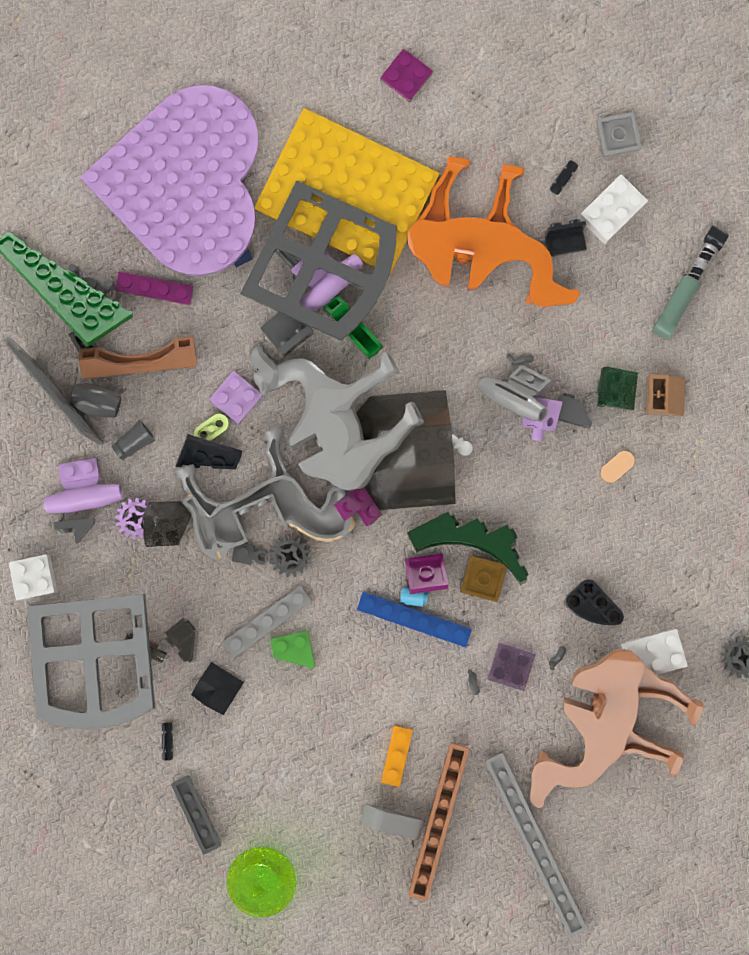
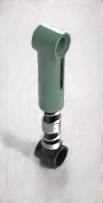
(689, 284)

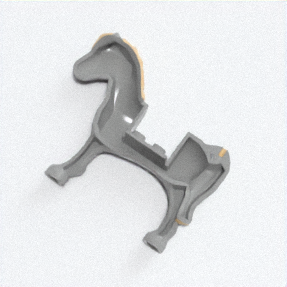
(219, 523)

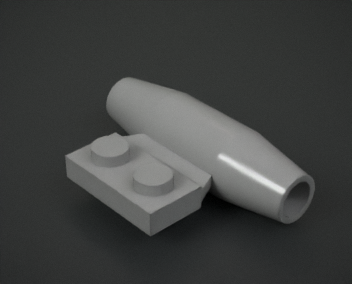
(519, 392)

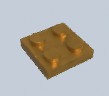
(483, 578)

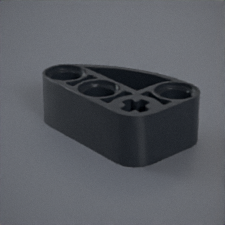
(587, 605)

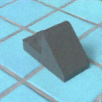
(80, 526)

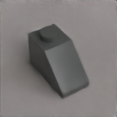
(573, 412)

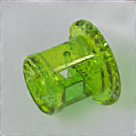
(270, 872)

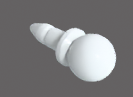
(464, 447)

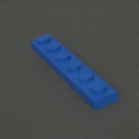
(414, 619)

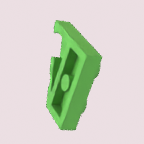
(294, 649)

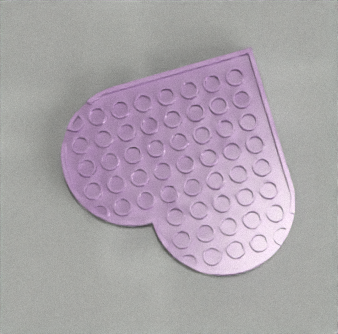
(182, 178)

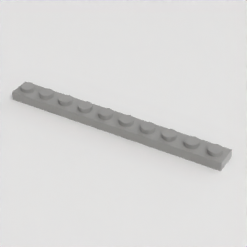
(536, 845)

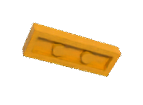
(396, 756)

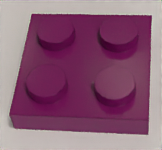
(406, 75)
(426, 573)

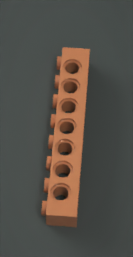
(438, 821)

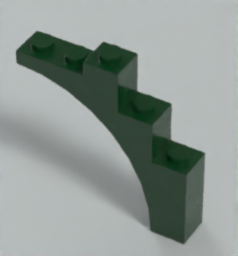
(498, 543)

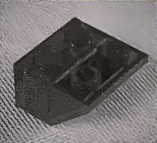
(164, 523)
(185, 638)

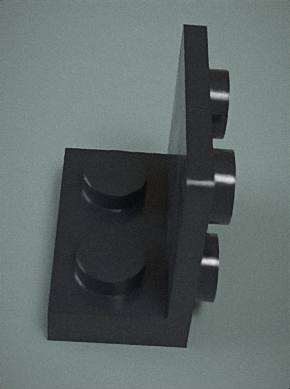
(565, 238)

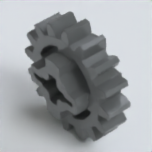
(294, 548)
(739, 649)

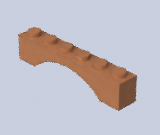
(100, 363)

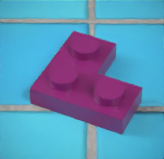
(359, 502)

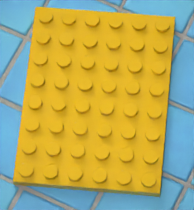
(352, 172)

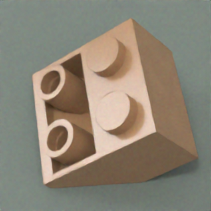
(665, 395)

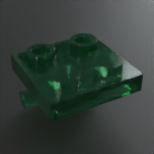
(617, 388)

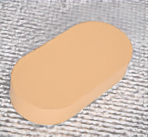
(617, 466)

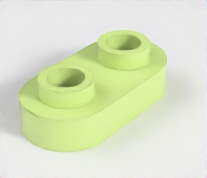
(210, 427)

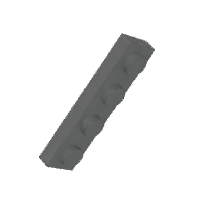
(196, 815)

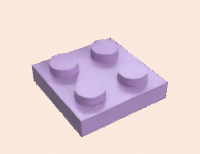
(235, 397)

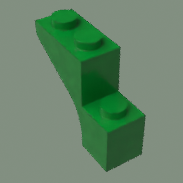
(361, 336)

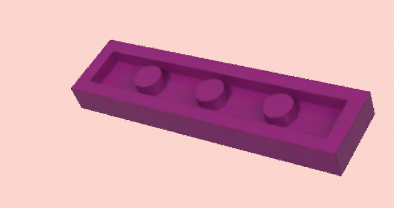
(154, 288)

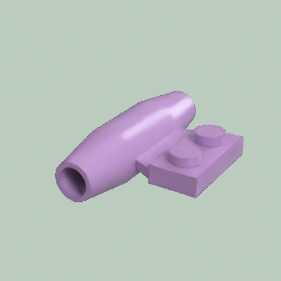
(325, 285)
(81, 488)

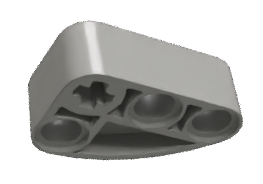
(392, 821)

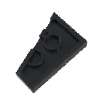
(207, 453)

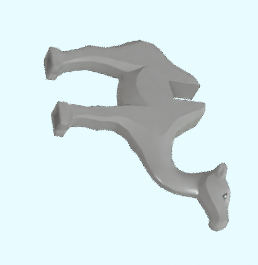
(331, 417)

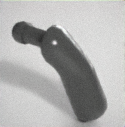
(522, 359)
(556, 659)
(472, 682)

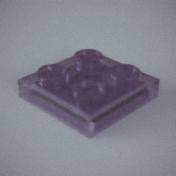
(511, 666)

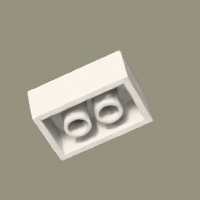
(613, 209)
(659, 651)

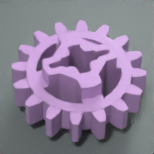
(123, 522)

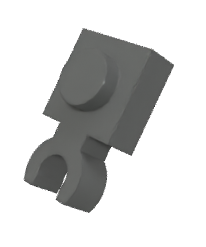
(244, 554)

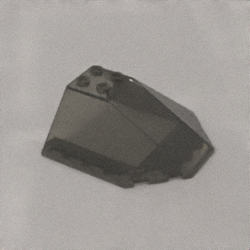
(423, 466)

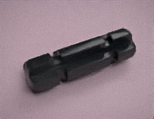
(563, 177)
(167, 741)

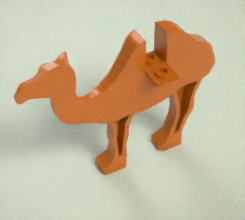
(483, 242)

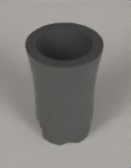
(133, 440)

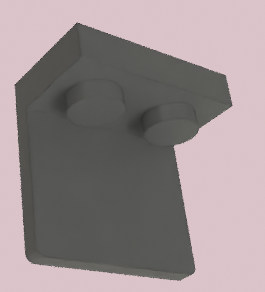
(286, 333)

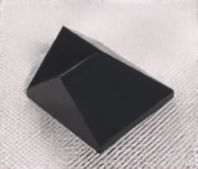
(217, 688)

